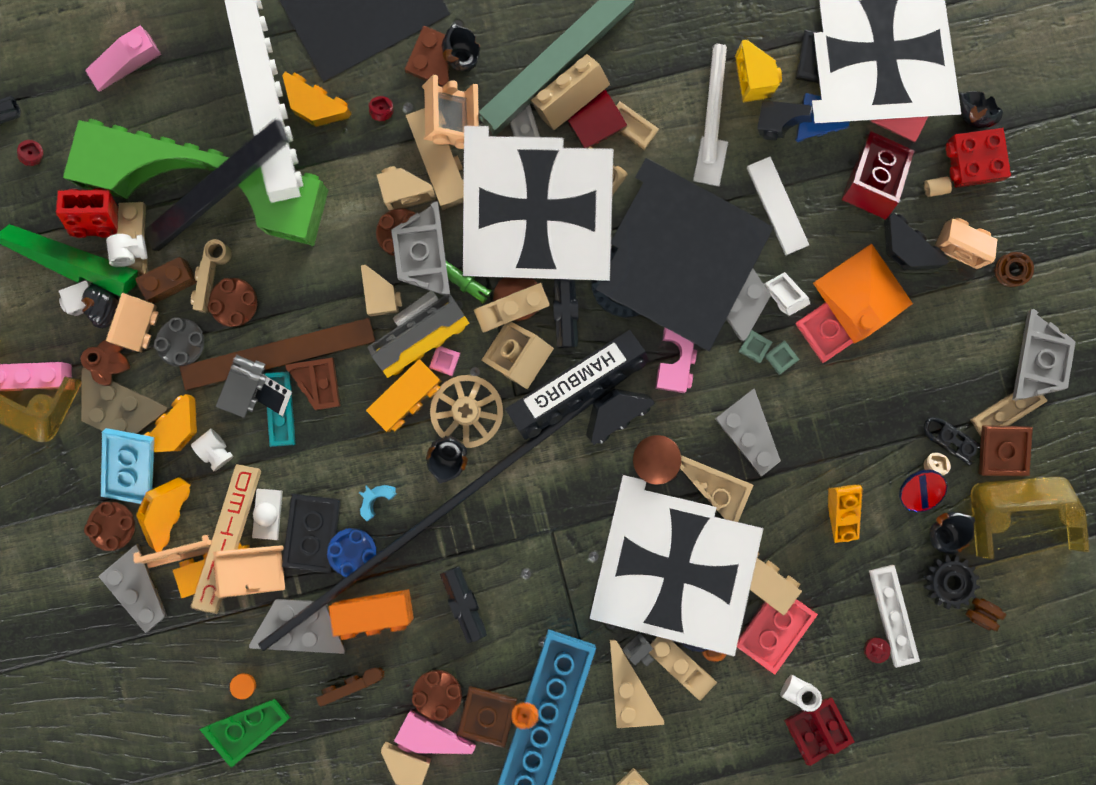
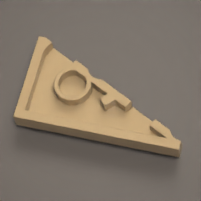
(720, 489)
(631, 699)

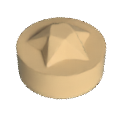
(937, 462)

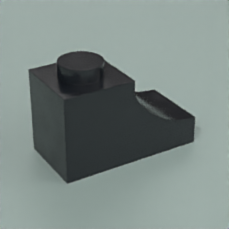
(779, 117)

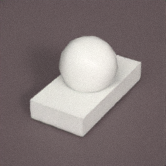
(787, 294)
(267, 514)

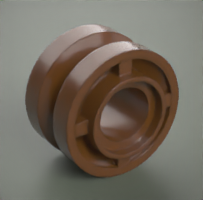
(1025, 265)
(985, 614)

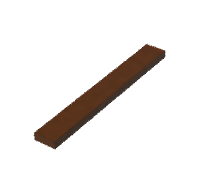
(281, 352)

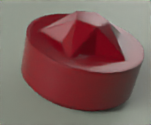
(381, 108)
(30, 152)
(877, 650)

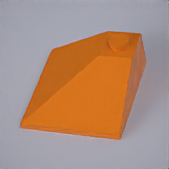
(863, 294)

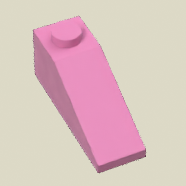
(122, 58)
(426, 736)

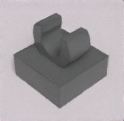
(638, 650)

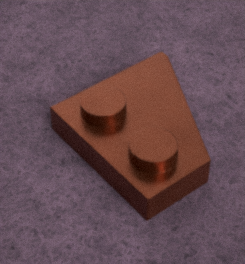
(317, 382)

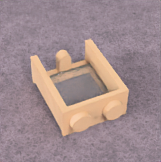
(449, 111)

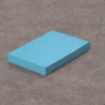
(126, 465)

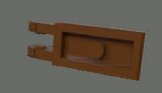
(351, 685)

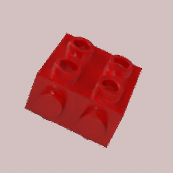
(978, 157)
(88, 212)

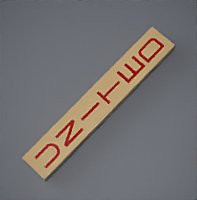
(227, 533)

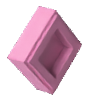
(444, 360)

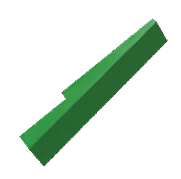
(69, 260)

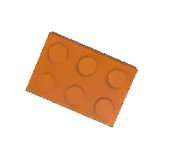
(371, 614)

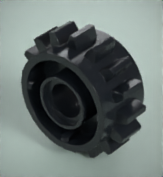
(963, 588)

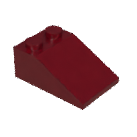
(878, 175)

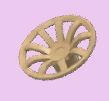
(467, 410)

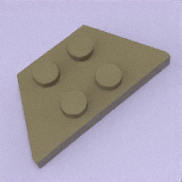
(116, 406)

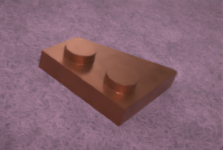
(428, 57)

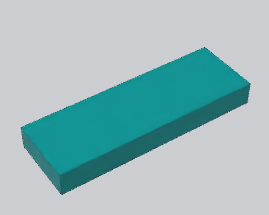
(281, 427)

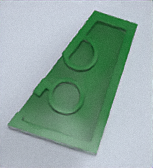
(244, 731)

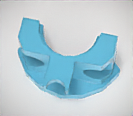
(371, 495)

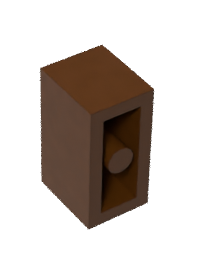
(166, 280)

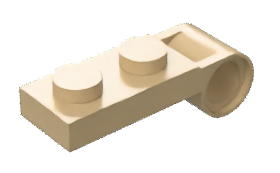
(132, 222)
(206, 272)
(511, 307)
(682, 667)

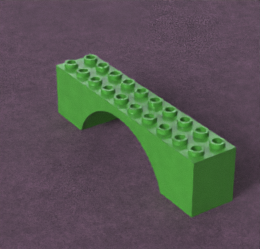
(126, 160)

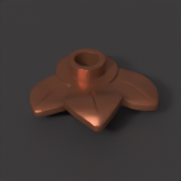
(109, 362)

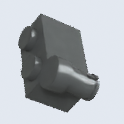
(241, 386)

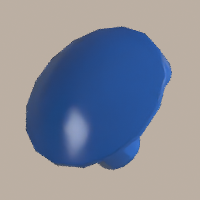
(350, 550)

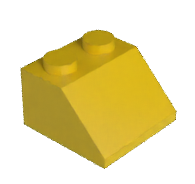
(756, 72)

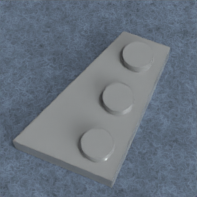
(750, 432)
(135, 590)

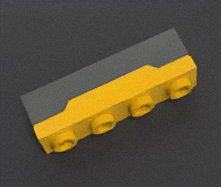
(418, 336)

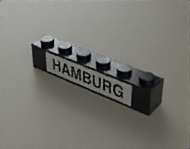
(577, 385)

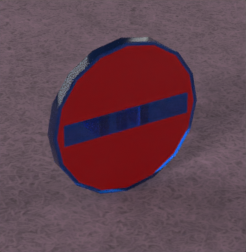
(923, 490)

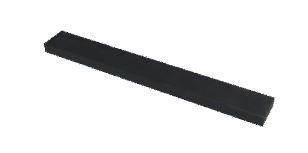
(217, 184)

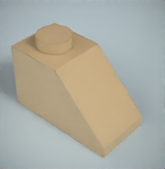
(379, 294)
(404, 766)

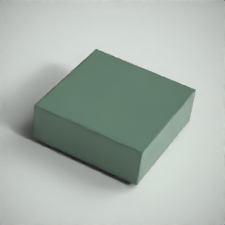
(755, 346)
(781, 357)

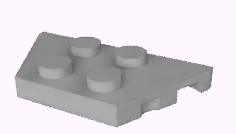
(421, 251)
(748, 306)
(1043, 359)
(310, 636)

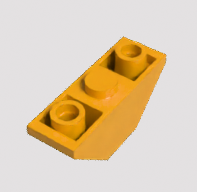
(312, 102)
(176, 427)
(161, 510)
(845, 512)

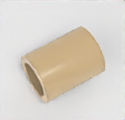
(937, 186)

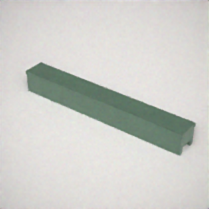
(553, 62)

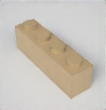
(439, 163)

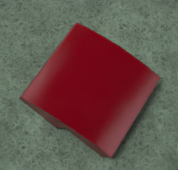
(597, 121)
(819, 731)

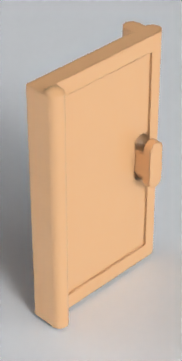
(174, 554)
(254, 567)

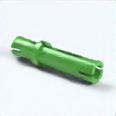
(467, 283)

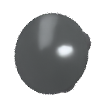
(179, 342)

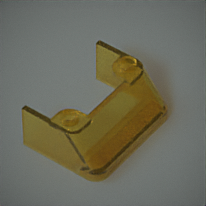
(42, 415)
(996, 499)

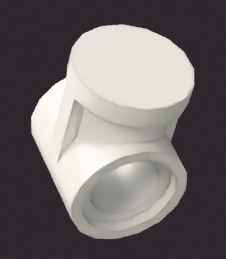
(124, 249)
(211, 449)
(795, 688)

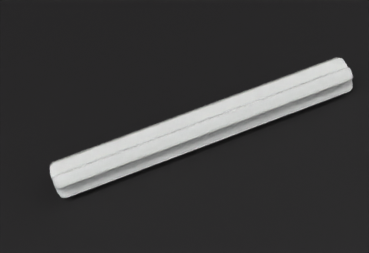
(714, 103)

